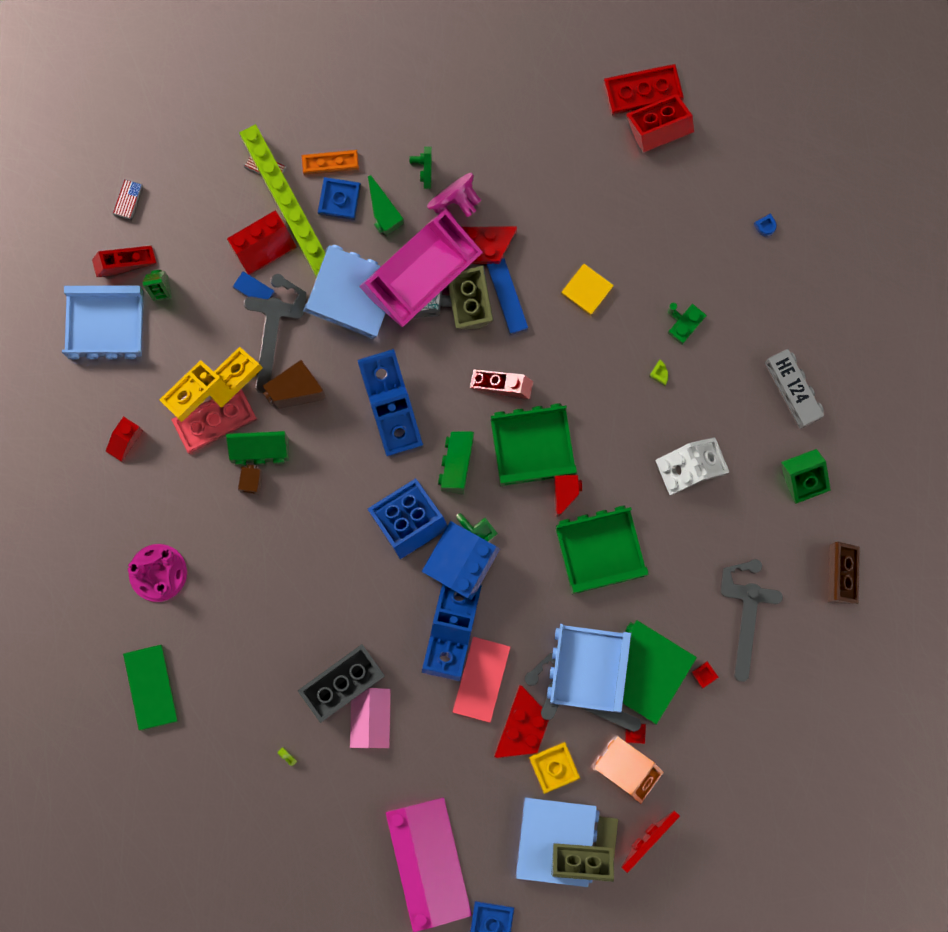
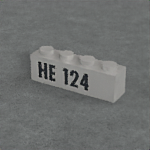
(794, 388)

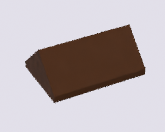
(843, 573)

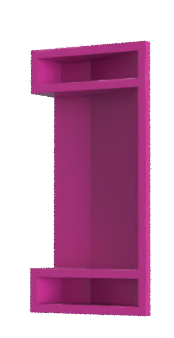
(421, 268)
(428, 864)

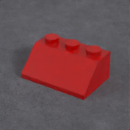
(660, 122)
(261, 242)

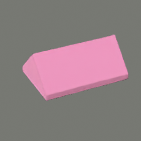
(370, 719)

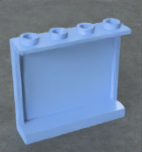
(338, 295)
(103, 322)
(589, 668)
(550, 823)

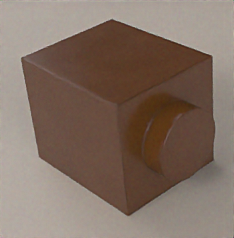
(250, 479)

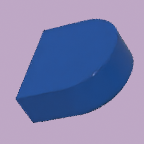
(766, 226)

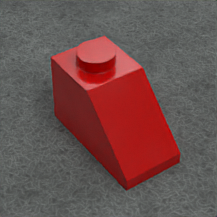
(123, 438)
(566, 491)

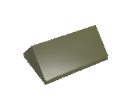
(471, 299)
(582, 862)

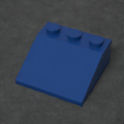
(408, 518)
(461, 560)

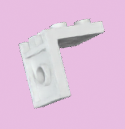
(697, 462)

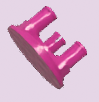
(458, 192)
(157, 572)

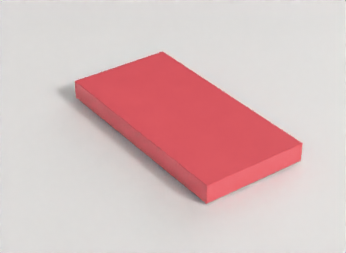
(212, 422)
(481, 679)

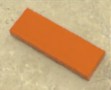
(330, 162)

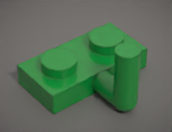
(426, 159)
(685, 323)
(482, 529)

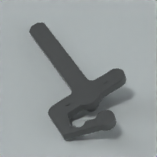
(273, 309)
(751, 596)
(548, 711)

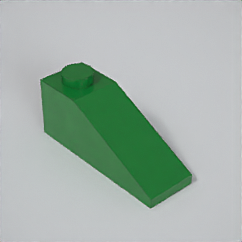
(385, 214)
(157, 285)

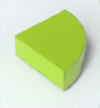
(660, 373)
(284, 754)

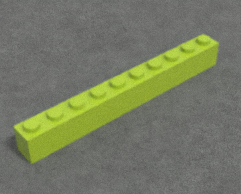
(283, 197)

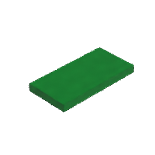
(150, 687)

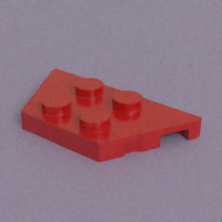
(492, 242)
(523, 727)
(653, 834)

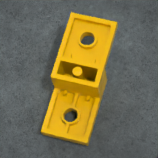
(217, 384)

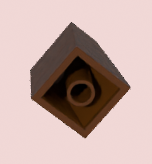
(293, 387)

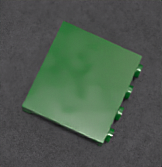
(532, 444)
(600, 550)
(653, 671)

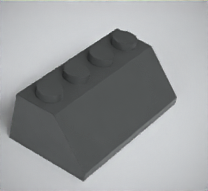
(341, 683)

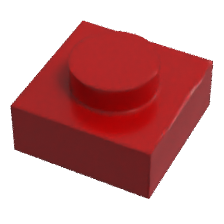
(704, 674)
(637, 736)

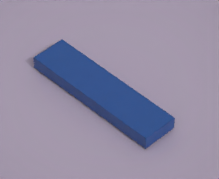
(507, 297)

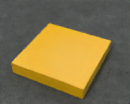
(587, 289)
(554, 767)

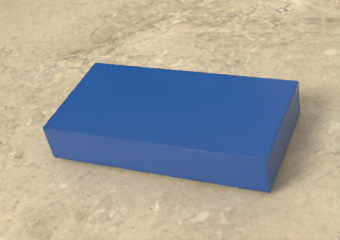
(252, 288)

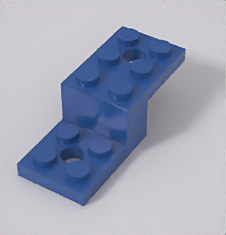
(390, 402)
(450, 634)

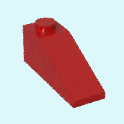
(122, 260)

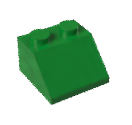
(806, 475)

